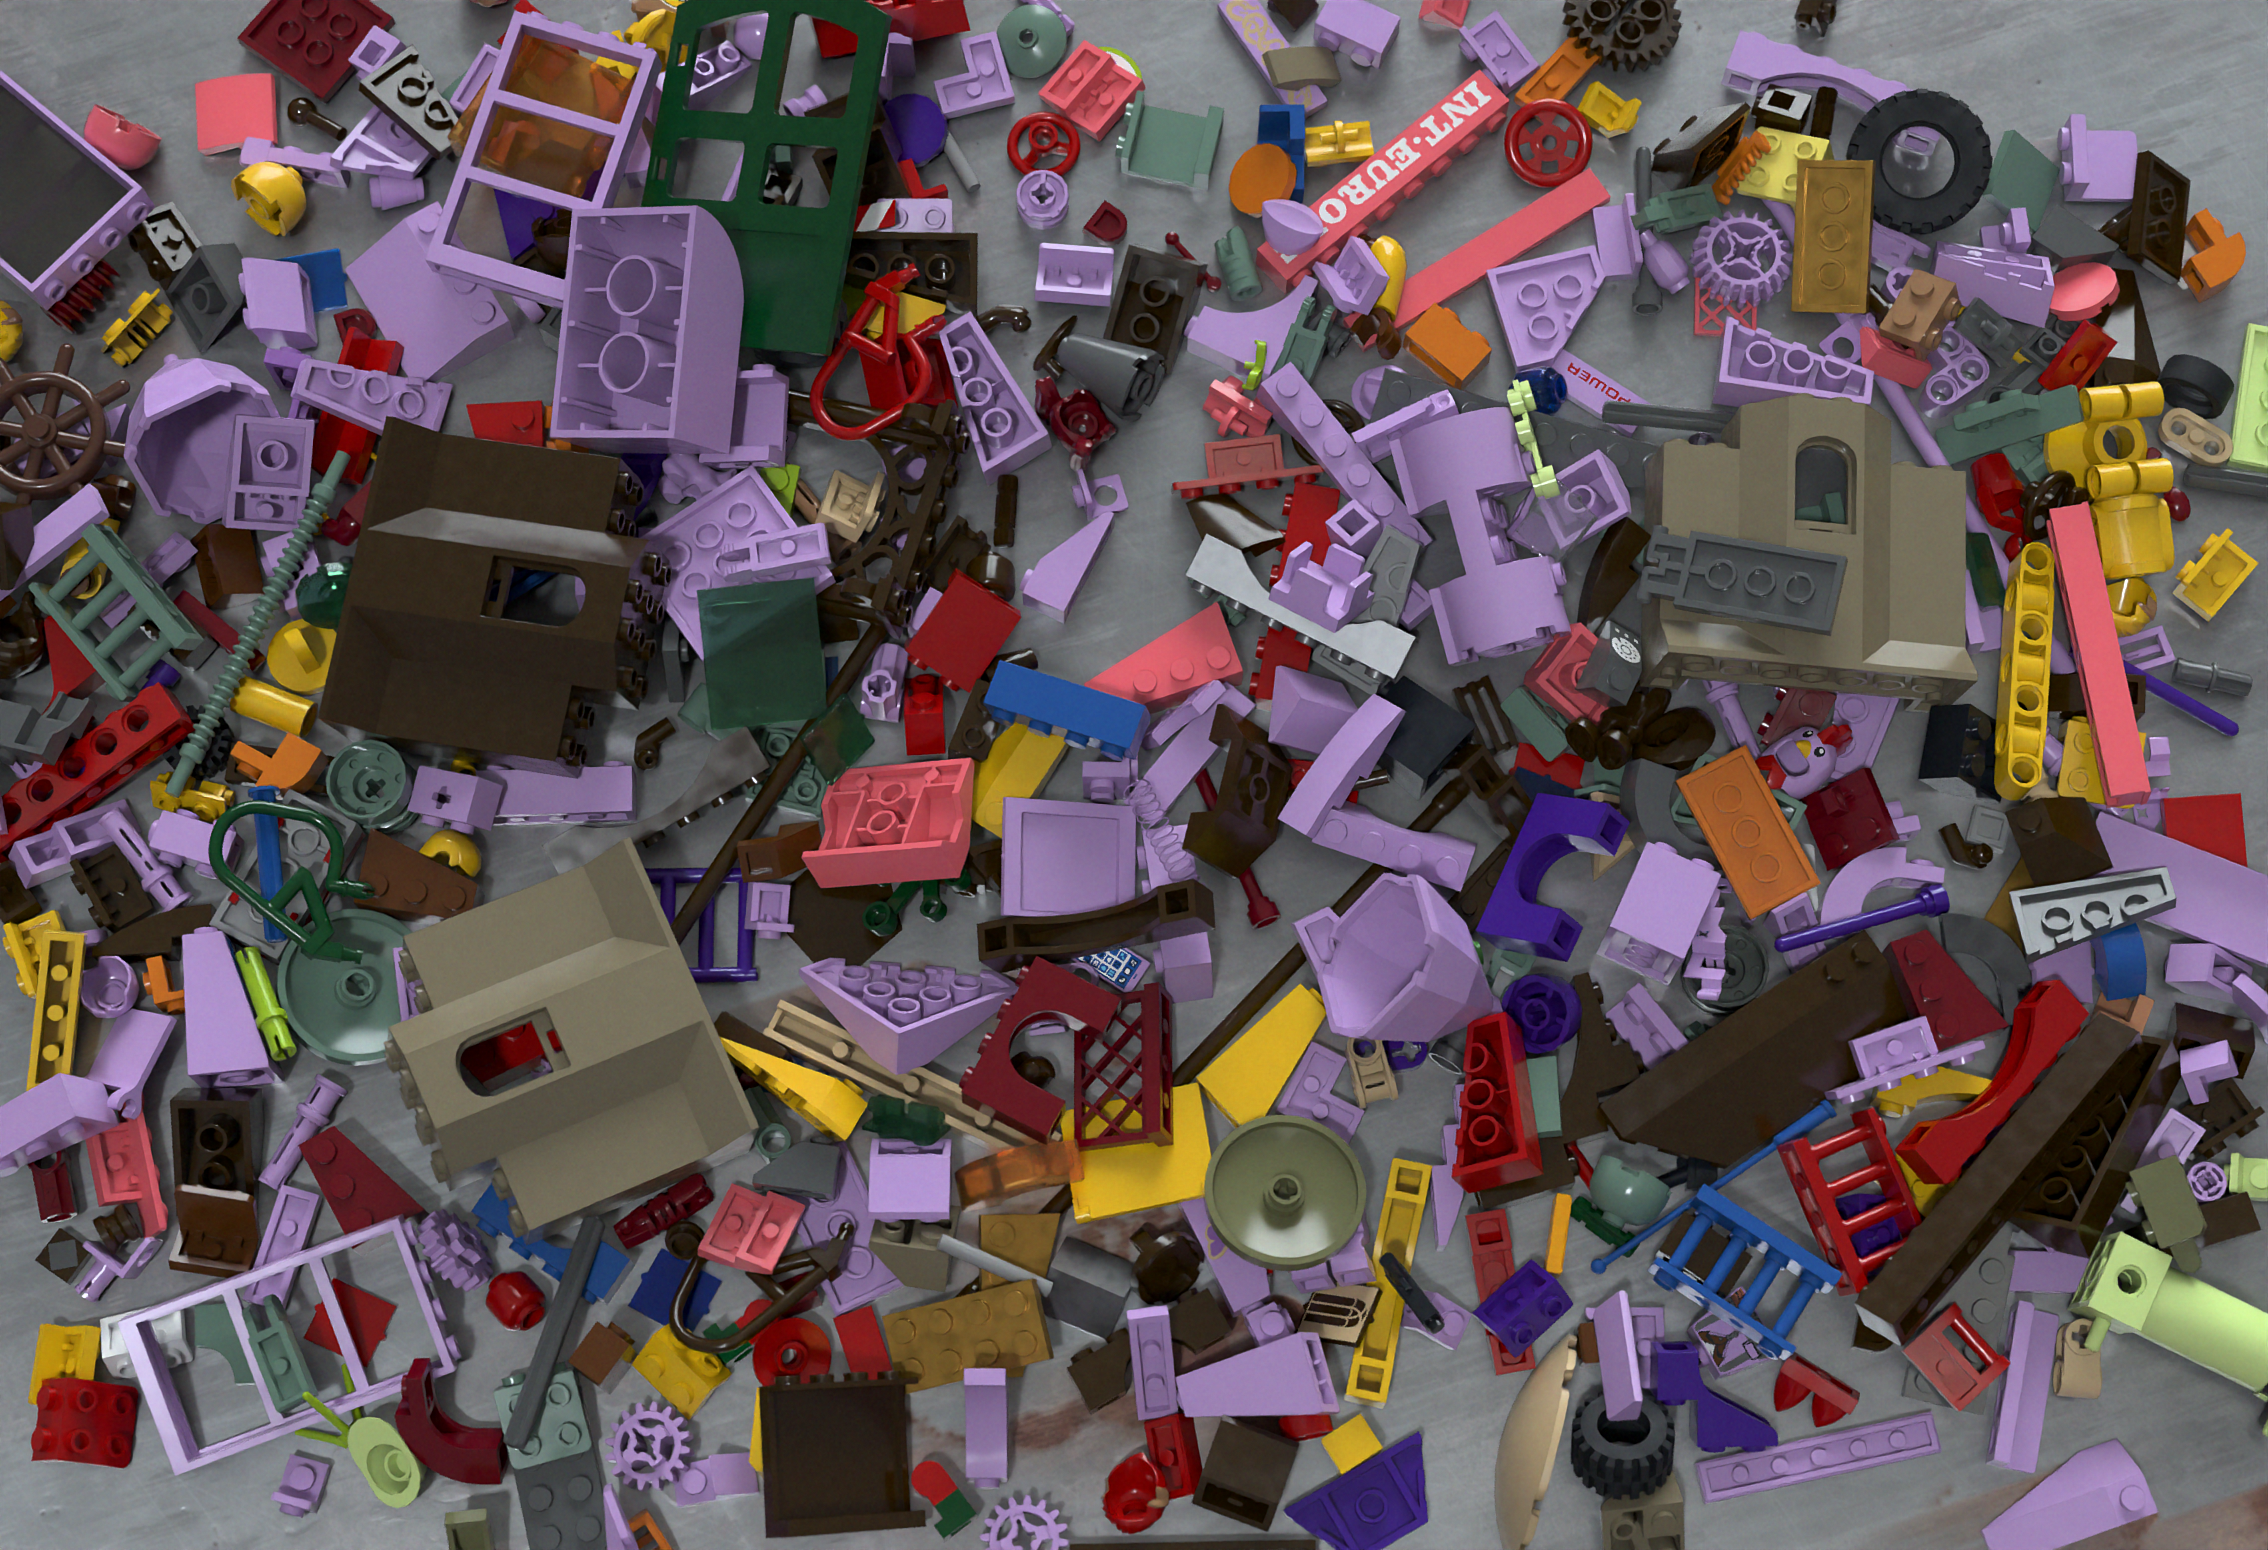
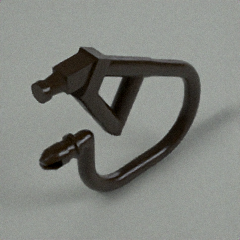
(826, 1264)

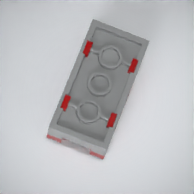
(299, 846)

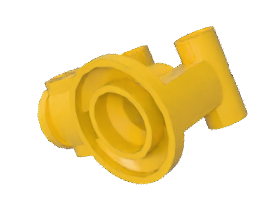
(2126, 514)

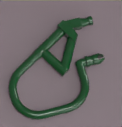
(314, 945)

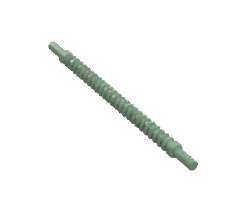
(192, 752)

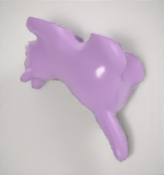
(689, 478)

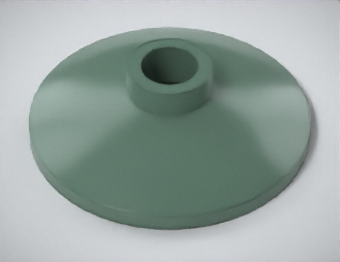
(1043, 51)

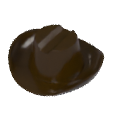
(1677, 738)

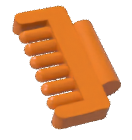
(1737, 164)

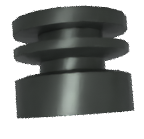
(1749, 969)

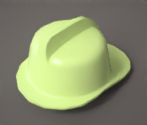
(385, 1461)

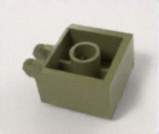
(2171, 1210)

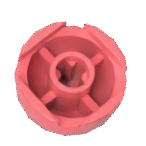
(119, 140)

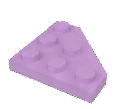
(1544, 302)

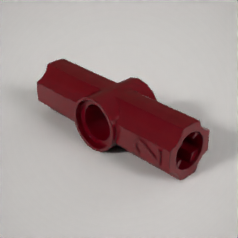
(54, 1189)

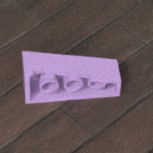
(1763, 368)
(995, 409)

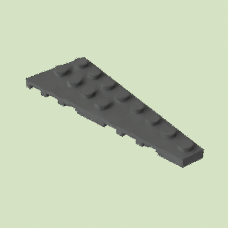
(1558, 439)

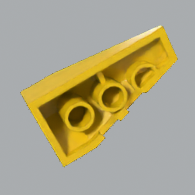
(1015, 768)
(818, 1098)

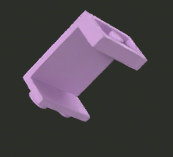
(757, 421)

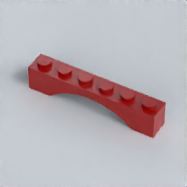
(2040, 1028)

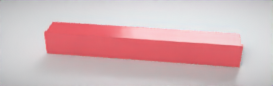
(2098, 656)

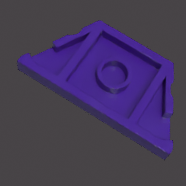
(520, 212)
(1370, 1503)

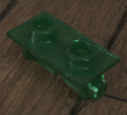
(921, 1124)

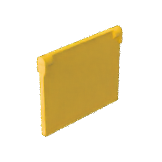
(1142, 1174)

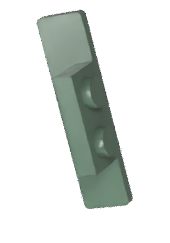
(2008, 422)

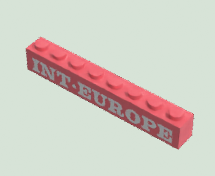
(1392, 175)

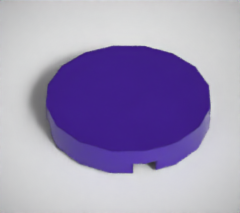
(918, 126)

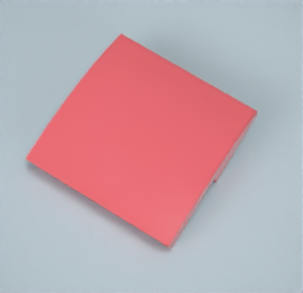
(1091, 90)
(235, 109)
(751, 1230)

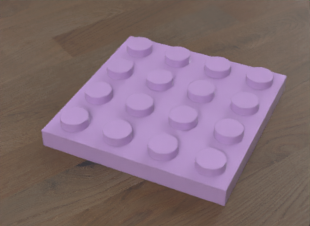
(694, 540)

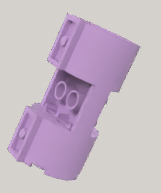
(1463, 470)

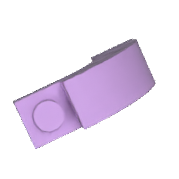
(1359, 532)
(1869, 873)

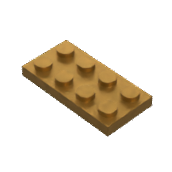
(1833, 236)
(977, 1330)

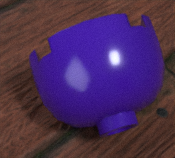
(1544, 1010)

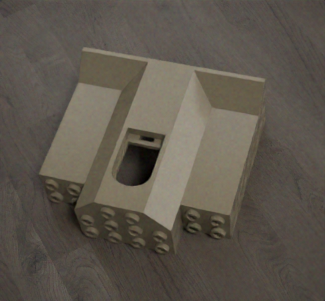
(1903, 542)
(641, 1068)

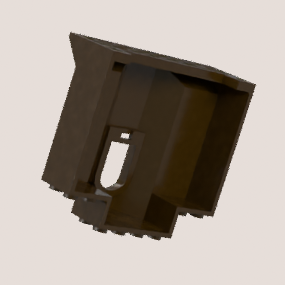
(427, 652)

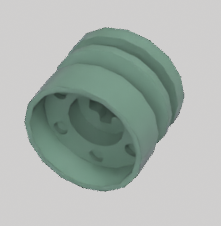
(358, 776)

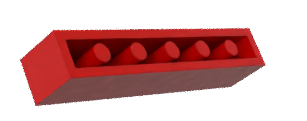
(1307, 513)

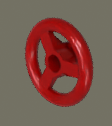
(1042, 130)

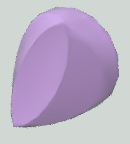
(1290, 226)

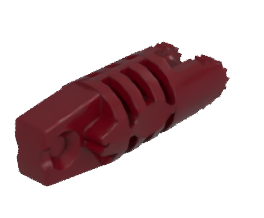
(679, 1202)

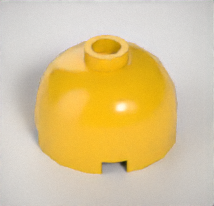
(273, 196)

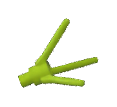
(341, 1440)

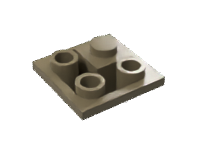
(911, 1251)
(1645, 1522)

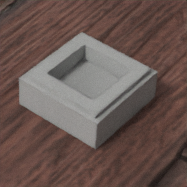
(1988, 827)

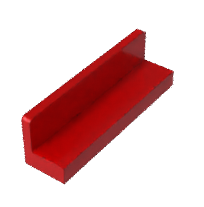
(338, 434)

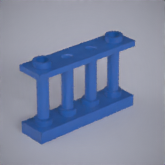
(1779, 1255)

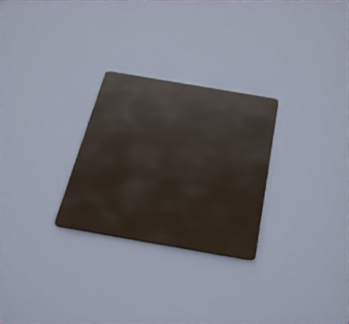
(831, 922)

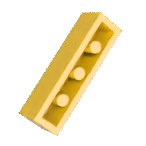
(56, 1005)

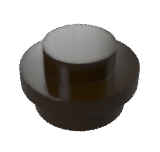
(683, 1239)

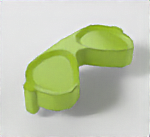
(1256, 368)

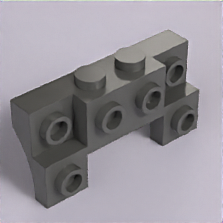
(40, 738)

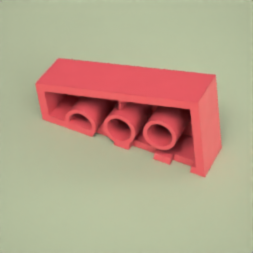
(1175, 664)

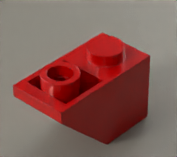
(924, 715)

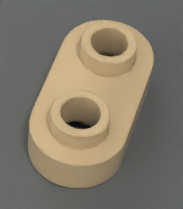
(2196, 435)

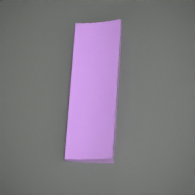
(2214, 896)

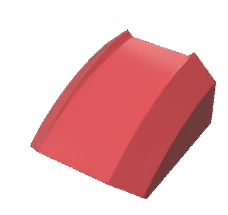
(1559, 670)

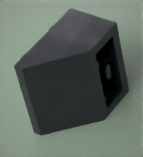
(1960, 753)

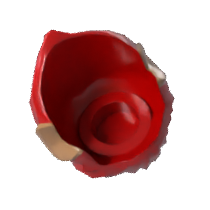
(1135, 1494)

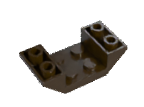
(1248, 797)

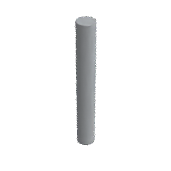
(960, 163)
(990, 1263)

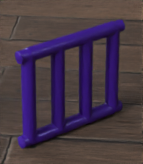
(706, 971)

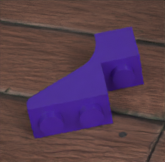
(1713, 1418)

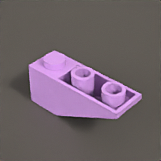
(712, 75)

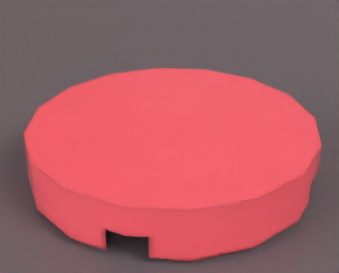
(2083, 291)

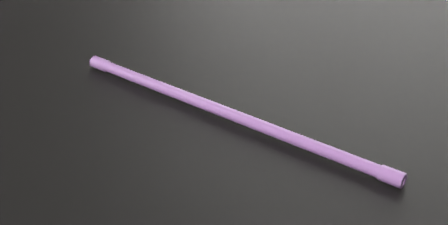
(1929, 450)

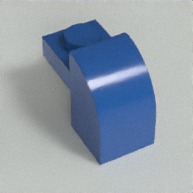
(2120, 963)

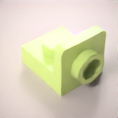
(2247, 1176)

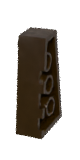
(943, 259)

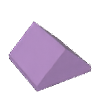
(1307, 710)

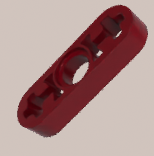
(218, 629)

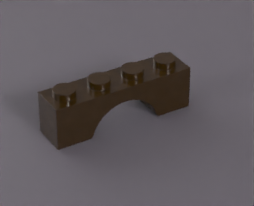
(1101, 1374)

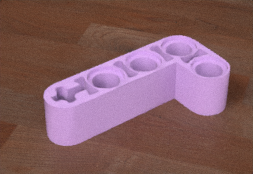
(1945, 364)

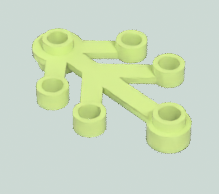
(1522, 402)

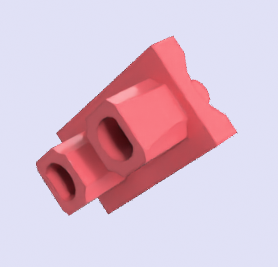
(1236, 411)

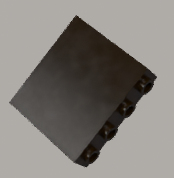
(835, 1455)

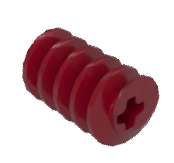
(80, 296)

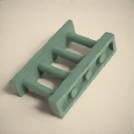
(151, 605)

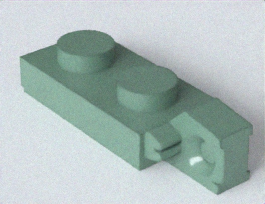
(1678, 210)

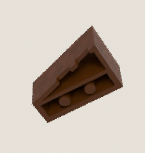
(413, 885)

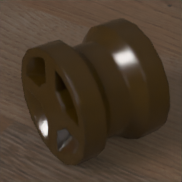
(117, 1228)

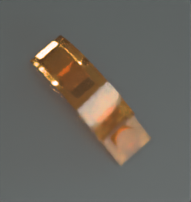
(1016, 1172)

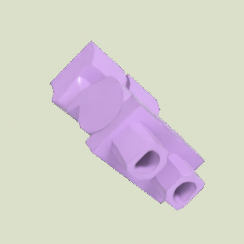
(1348, 1267)

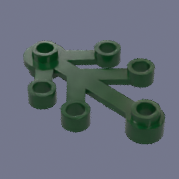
(879, 910)

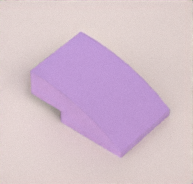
(267, 472)

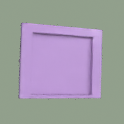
(1065, 857)

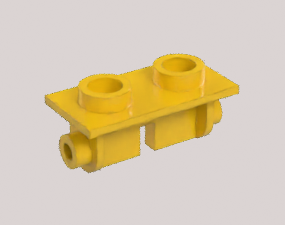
(207, 802)

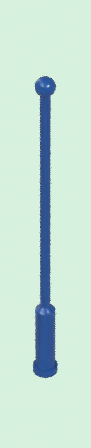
(1794, 1131)

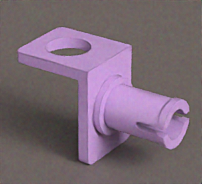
(109, 1265)

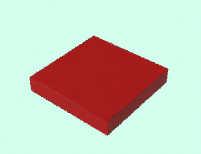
(2207, 824)

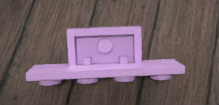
(1896, 1053)

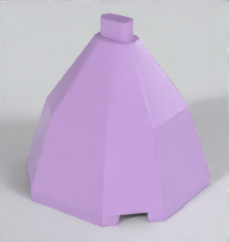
(184, 434)
(1403, 966)

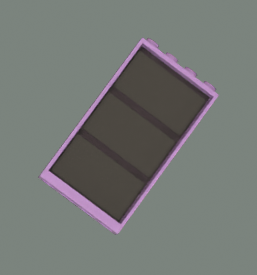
(57, 199)

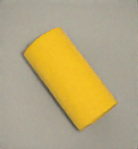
(274, 707)

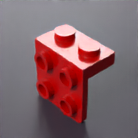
(84, 1422)

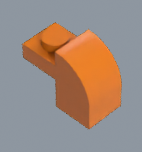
(2217, 258)
(292, 767)

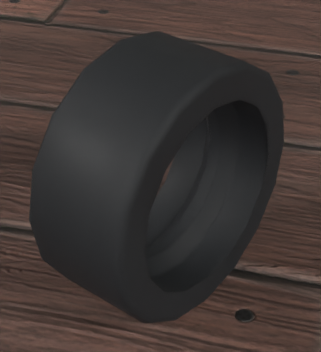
(2195, 385)

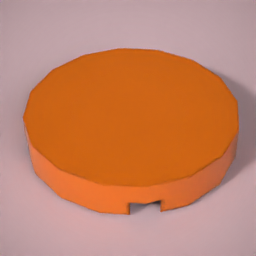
(1259, 176)

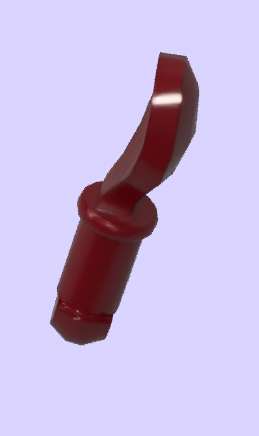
(2176, 499)

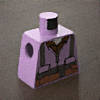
(1724, 1347)

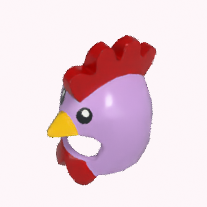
(1804, 759)

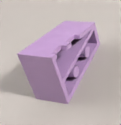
(2007, 281)

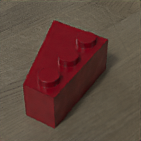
(1941, 991)
(357, 1187)

